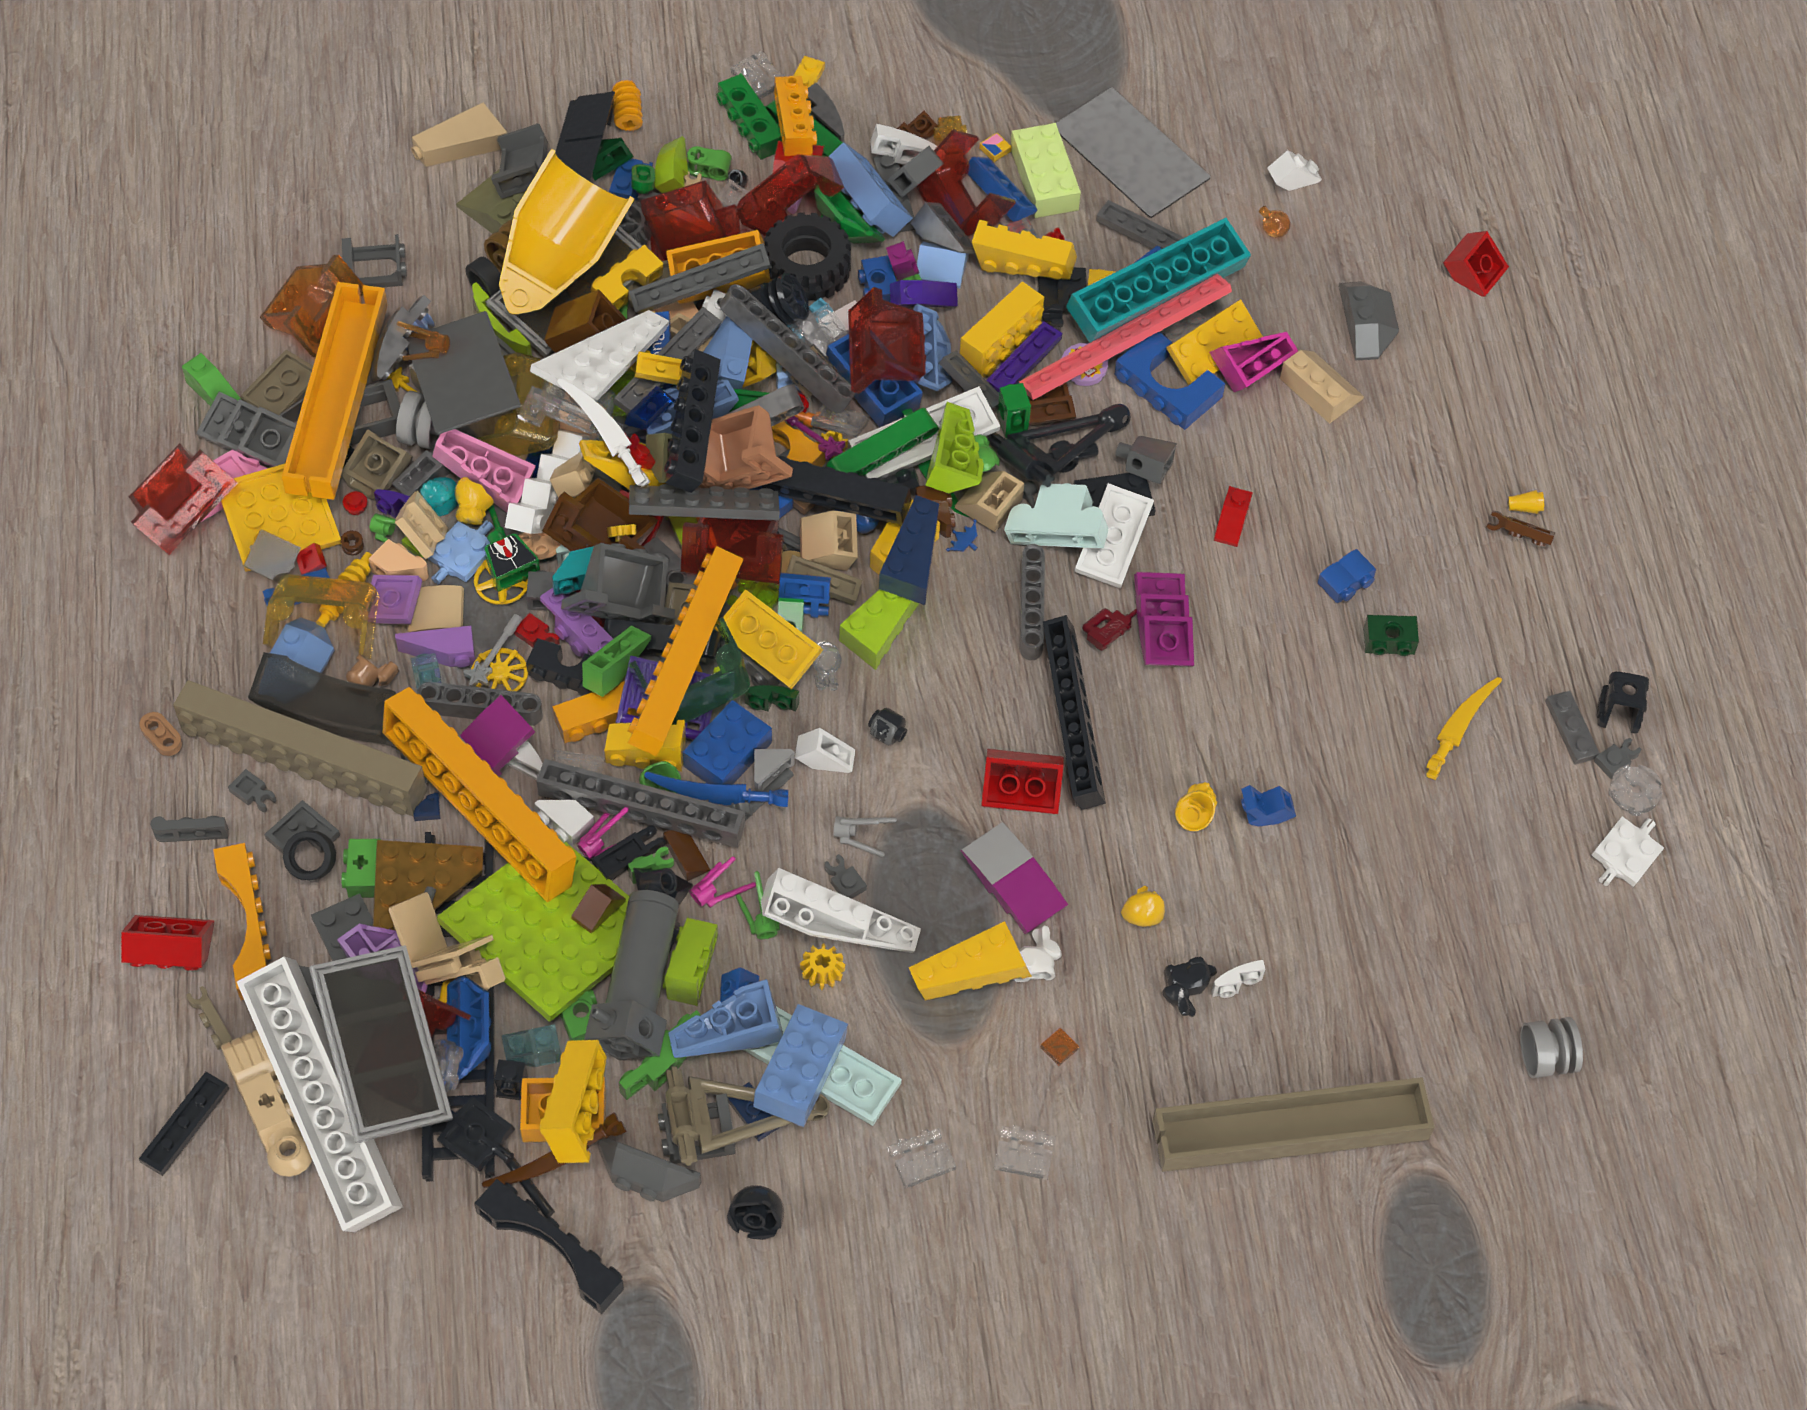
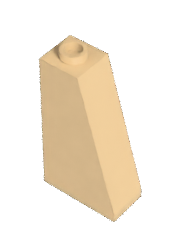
(459, 137)

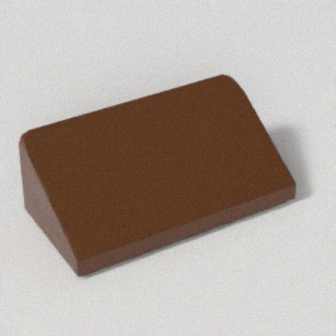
(686, 854)

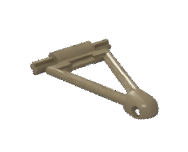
(691, 1118)

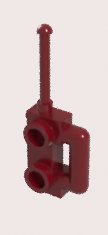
(1116, 626)

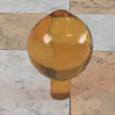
(1275, 222)

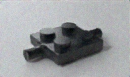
(477, 1135)

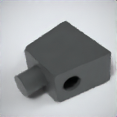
(1148, 457)

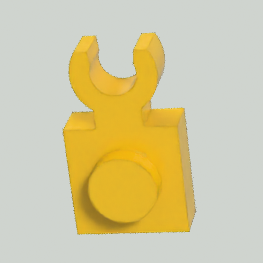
(619, 531)

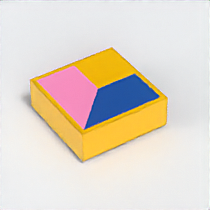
(995, 147)

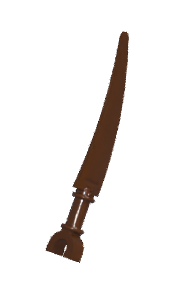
(548, 1162)

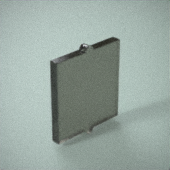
(271, 556)

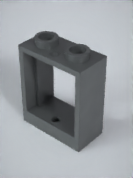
(373, 394)

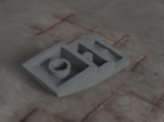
(248, 430)

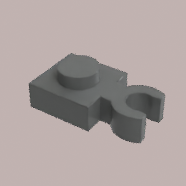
(1615, 758)
(250, 788)
(845, 881)

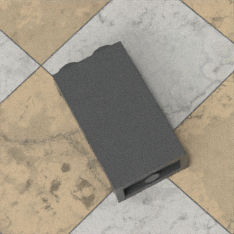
(520, 159)

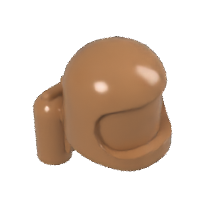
(367, 674)

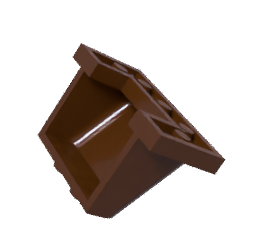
(585, 519)

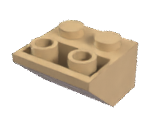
(992, 499)
(829, 539)

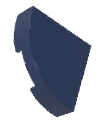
(428, 809)

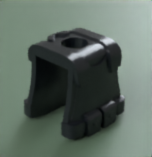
(1614, 694)

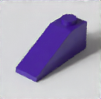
(924, 292)

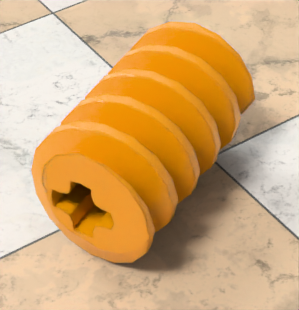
(627, 106)

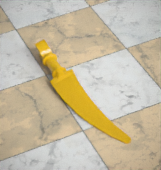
(1456, 726)

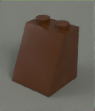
(581, 319)

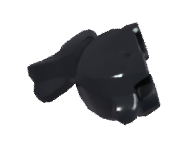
(1187, 980)

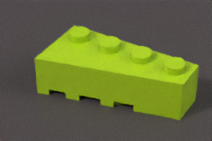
(875, 626)

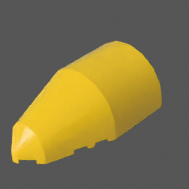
(556, 235)

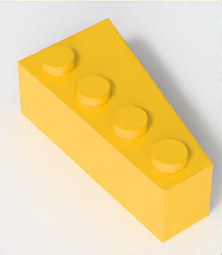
(1022, 253)
(971, 964)
(574, 1101)

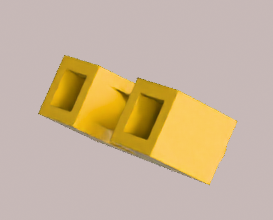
(639, 266)

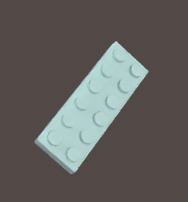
(852, 1082)

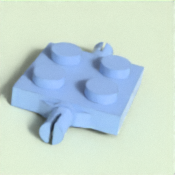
(460, 552)

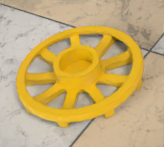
(501, 670)

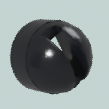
(738, 175)

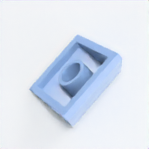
(941, 263)

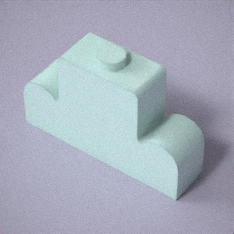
(1060, 518)

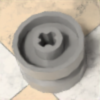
(415, 422)

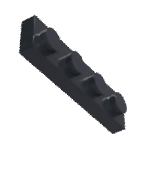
(183, 1123)

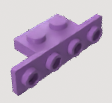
(576, 629)

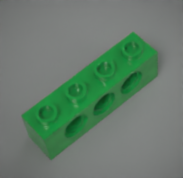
(749, 115)

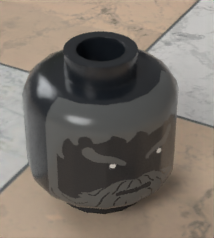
(887, 726)

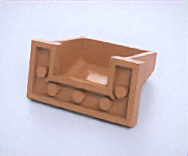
(743, 451)

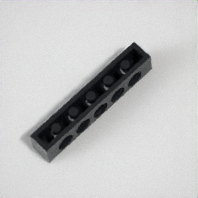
(692, 421)

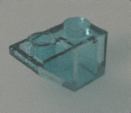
(533, 1046)

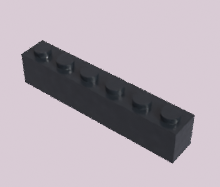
(844, 491)

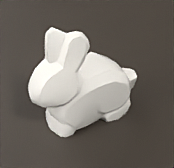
(1040, 957)

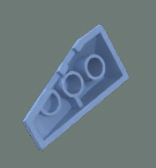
(733, 349)
(738, 1023)

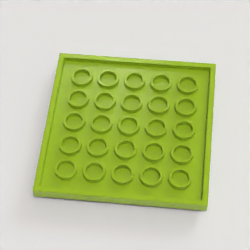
(538, 944)

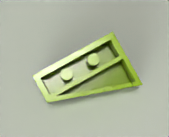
(690, 961)

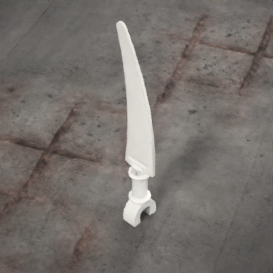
(609, 430)

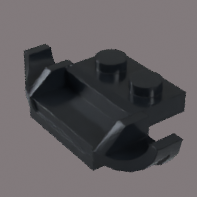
(1057, 294)

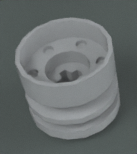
(1551, 1047)

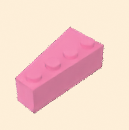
(484, 464)

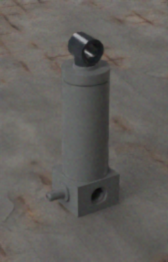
(628, 1018)

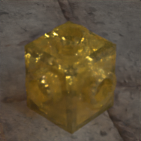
(946, 124)

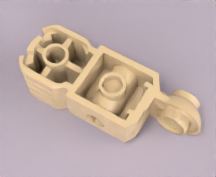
(266, 1104)

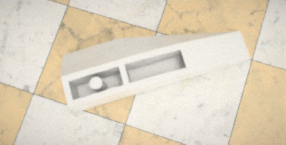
(833, 915)

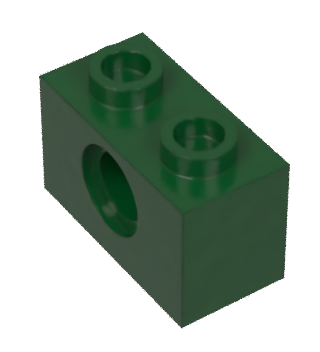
(1402, 628)

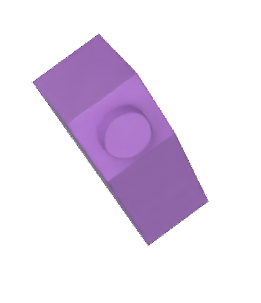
(451, 645)

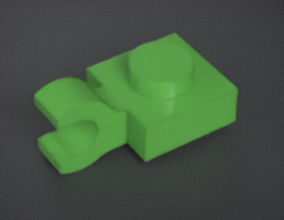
(650, 862)

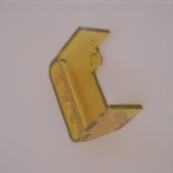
(512, 433)
(356, 597)

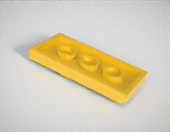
(1225, 328)
(770, 639)

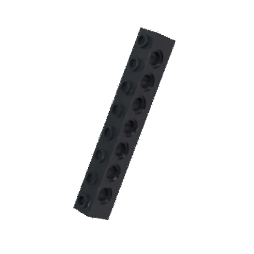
(1074, 713)

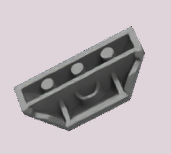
(1368, 318)
(646, 1173)

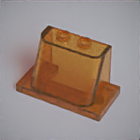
(305, 301)

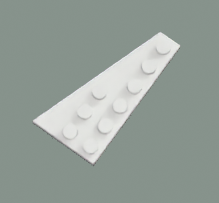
(603, 358)

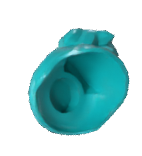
(440, 495)

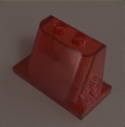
(687, 218)
(884, 342)
(179, 496)
(748, 538)

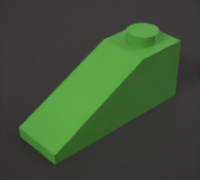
(206, 379)
(610, 664)

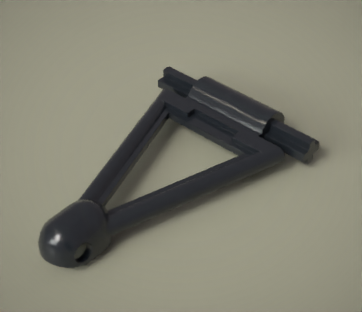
(1038, 465)

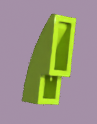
(671, 166)

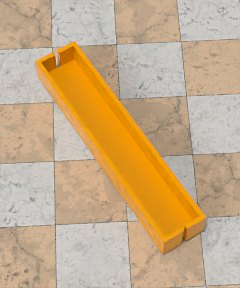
(334, 391)

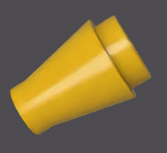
(1527, 502)

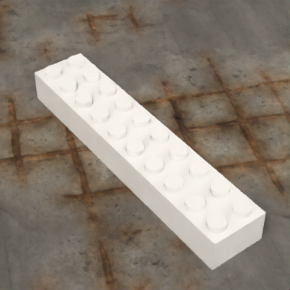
(306, 1071)

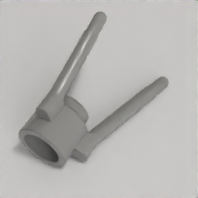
(847, 827)

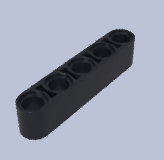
(659, 635)

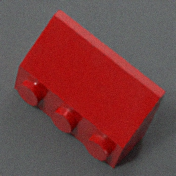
(1022, 781)
(166, 942)

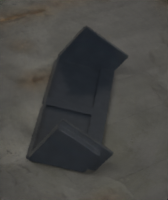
(584, 132)

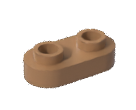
(162, 735)

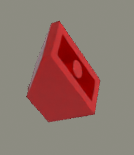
(1233, 516)

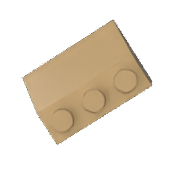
(1319, 385)

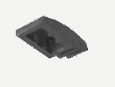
(424, 469)

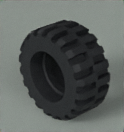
(816, 235)

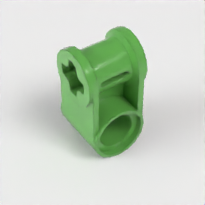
(711, 163)

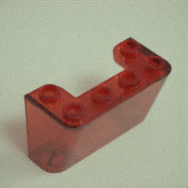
(784, 187)

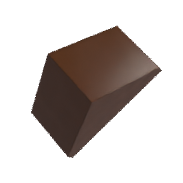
(597, 906)

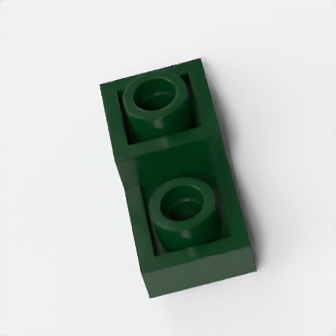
(763, 696)

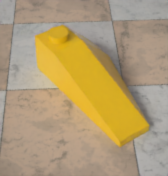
(599, 456)

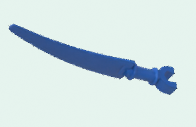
(719, 793)

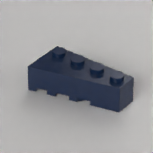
(910, 558)

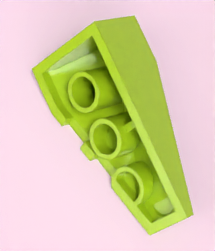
(955, 454)

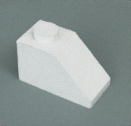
(824, 752)

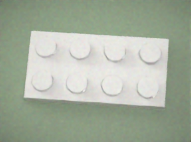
(1126, 518)

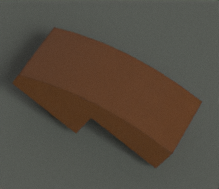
(921, 126)

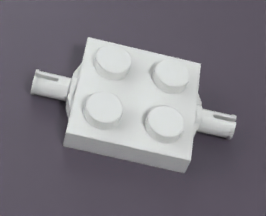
(1627, 851)

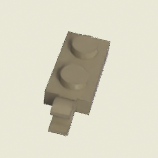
(210, 1018)

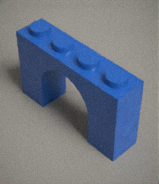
(1180, 405)

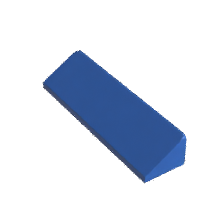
(994, 181)

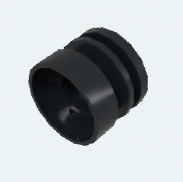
(783, 298)

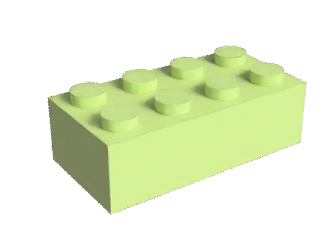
(1045, 170)

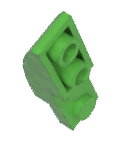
(653, 1069)

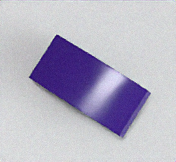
(390, 501)

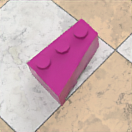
(1252, 359)

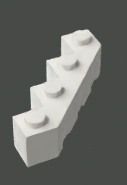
(538, 493)

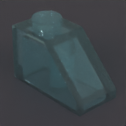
(425, 669)

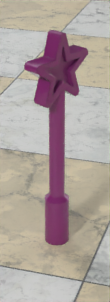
(830, 447)

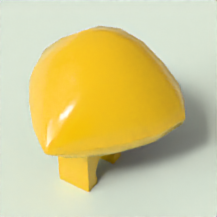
(1144, 908)

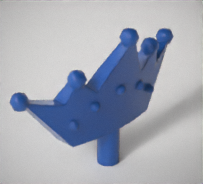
(964, 539)

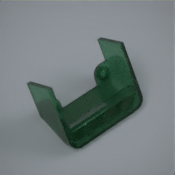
(715, 689)

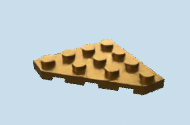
(410, 867)

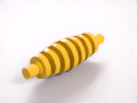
(355, 571)

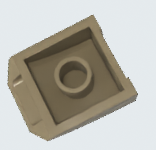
(374, 465)

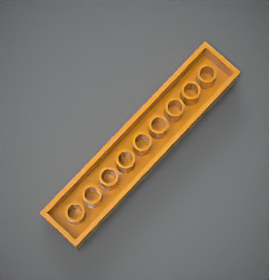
(479, 794)

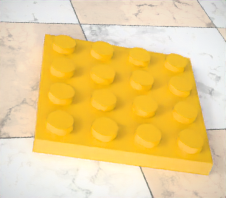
(262, 504)

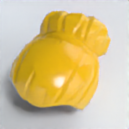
(472, 502)
(1196, 808)

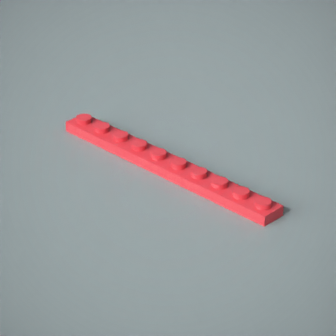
(1125, 336)

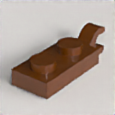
(1520, 528)

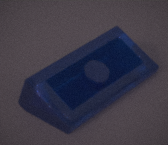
(649, 409)

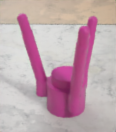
(591, 842)
(704, 891)

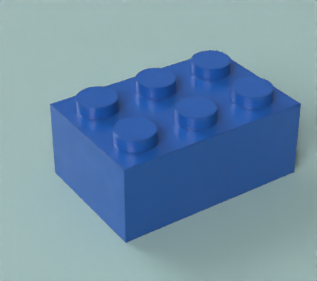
(727, 745)

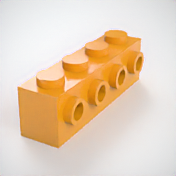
(794, 116)

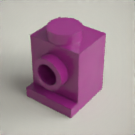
(902, 261)

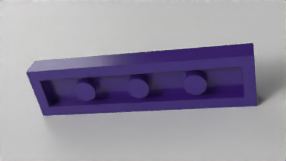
(1025, 356)

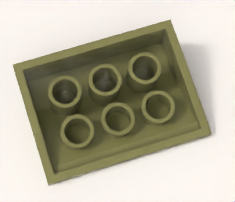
(487, 207)

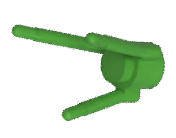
(382, 526)
(762, 926)

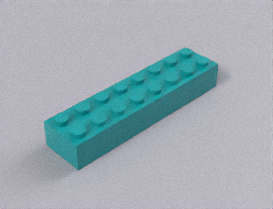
(1157, 279)

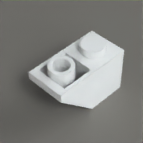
(1294, 171)
(566, 818)

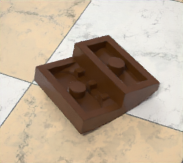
(1052, 406)

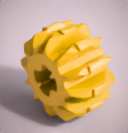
(822, 966)

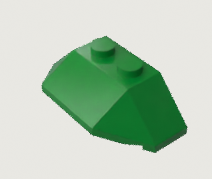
(847, 216)

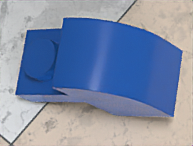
(1267, 807)

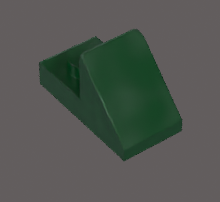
(610, 156)

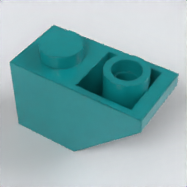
(572, 571)

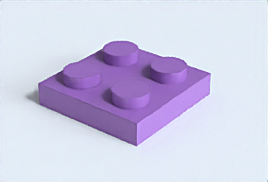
(396, 597)

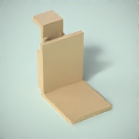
(427, 949)

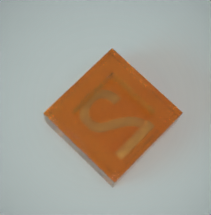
(1059, 1046)

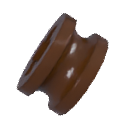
(345, 541)

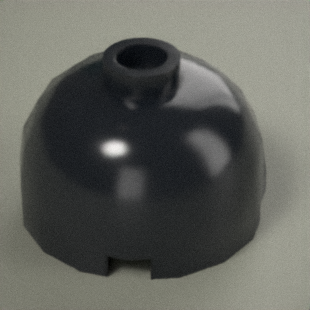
(756, 1211)

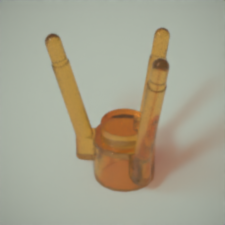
(434, 341)

